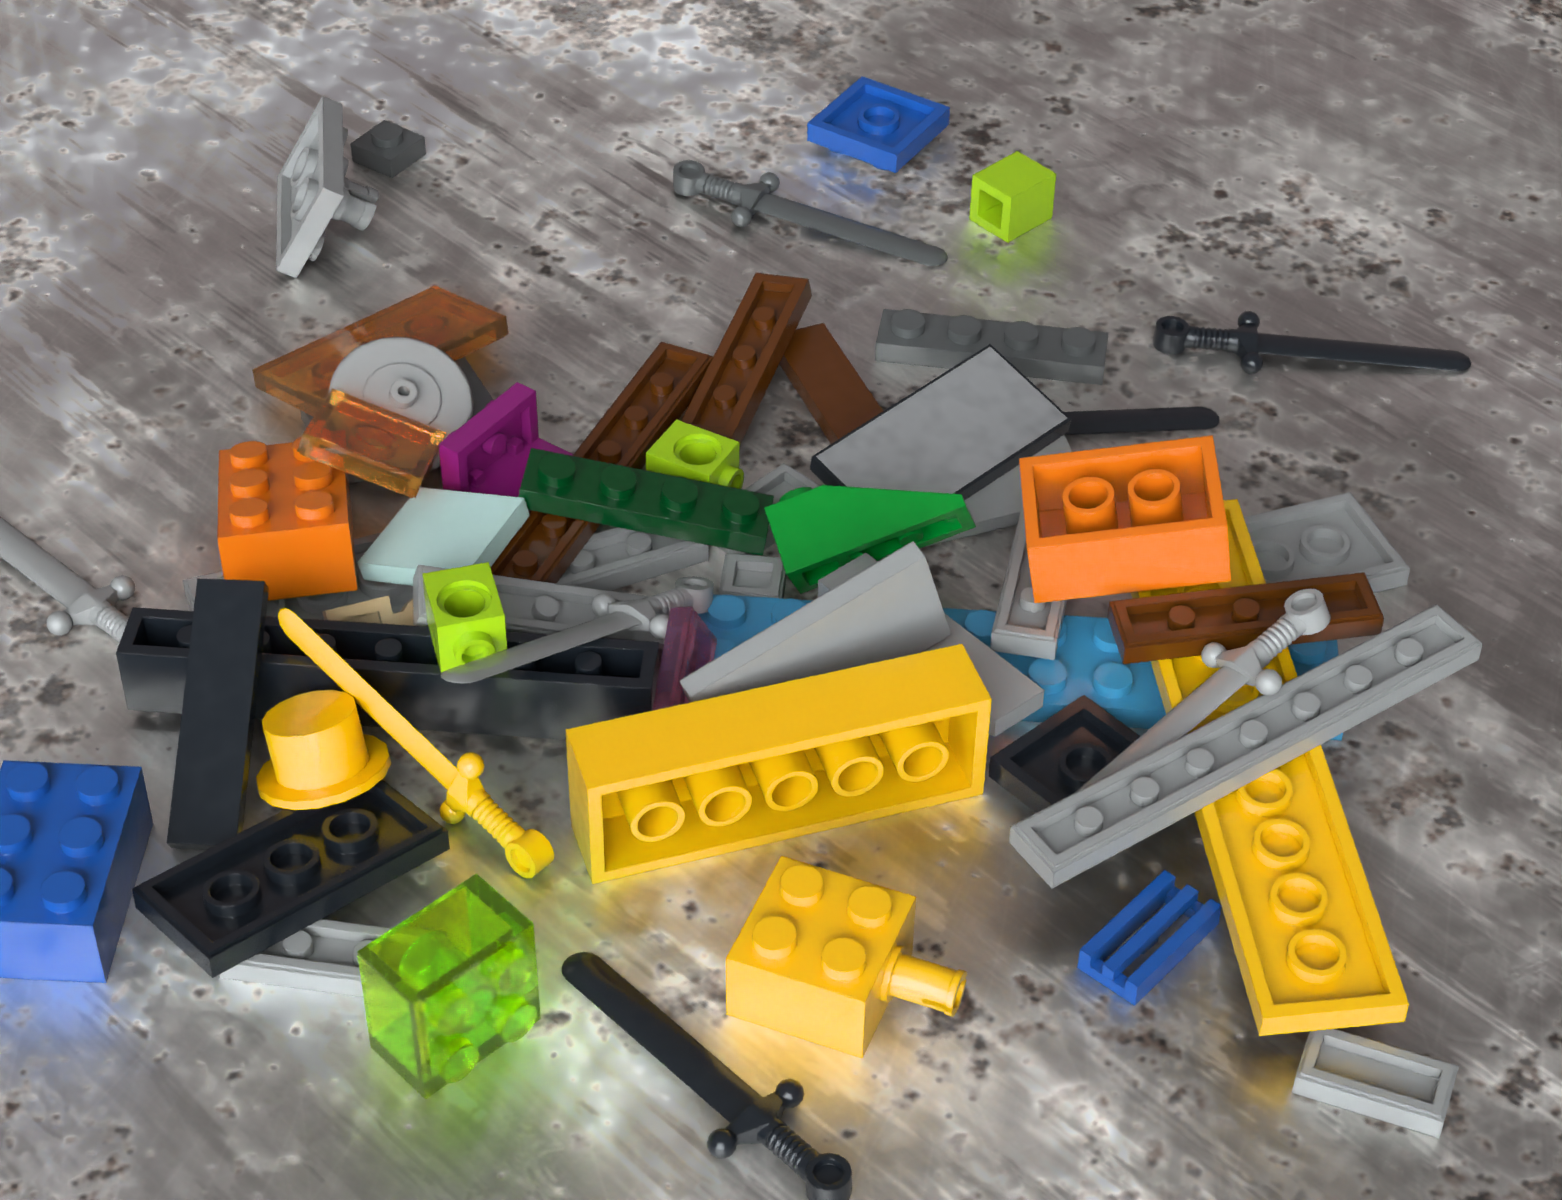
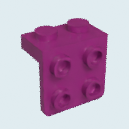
(494, 446)

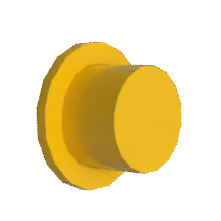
(318, 752)

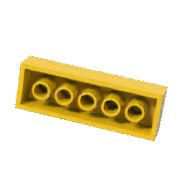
(777, 762)

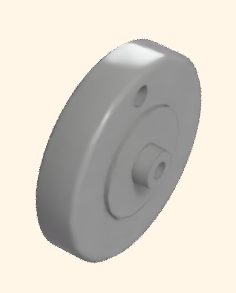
(408, 380)

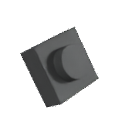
(388, 148)

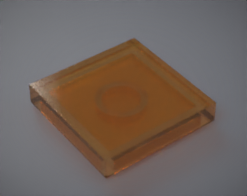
(371, 443)

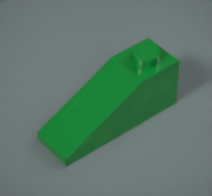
(836, 524)

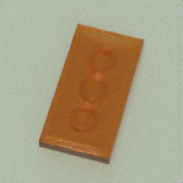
(431, 316)

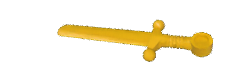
(525, 851)

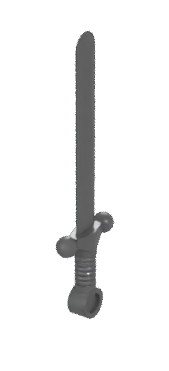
(691, 180)

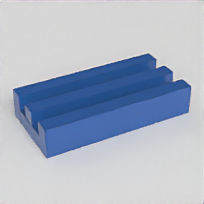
(1161, 890)

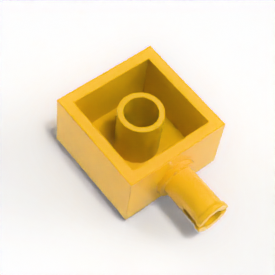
(830, 957)

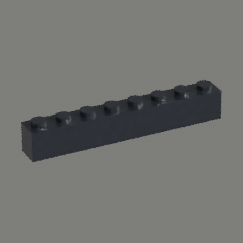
(399, 661)

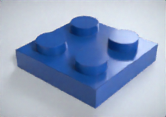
(878, 124)

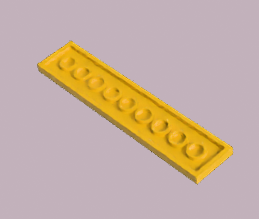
(1288, 866)

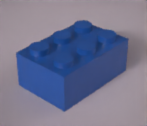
(67, 866)

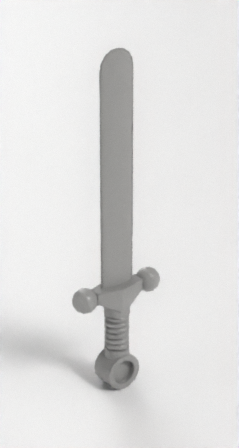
(83, 601)
(633, 615)
(1304, 615)

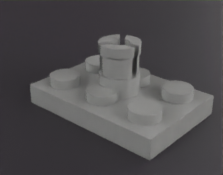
(315, 190)

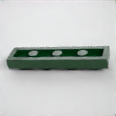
(646, 501)

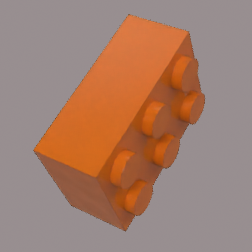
(1124, 519)
(285, 521)

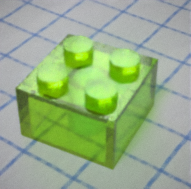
(450, 985)

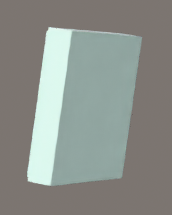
(443, 532)

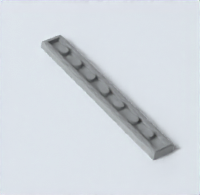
(1242, 746)

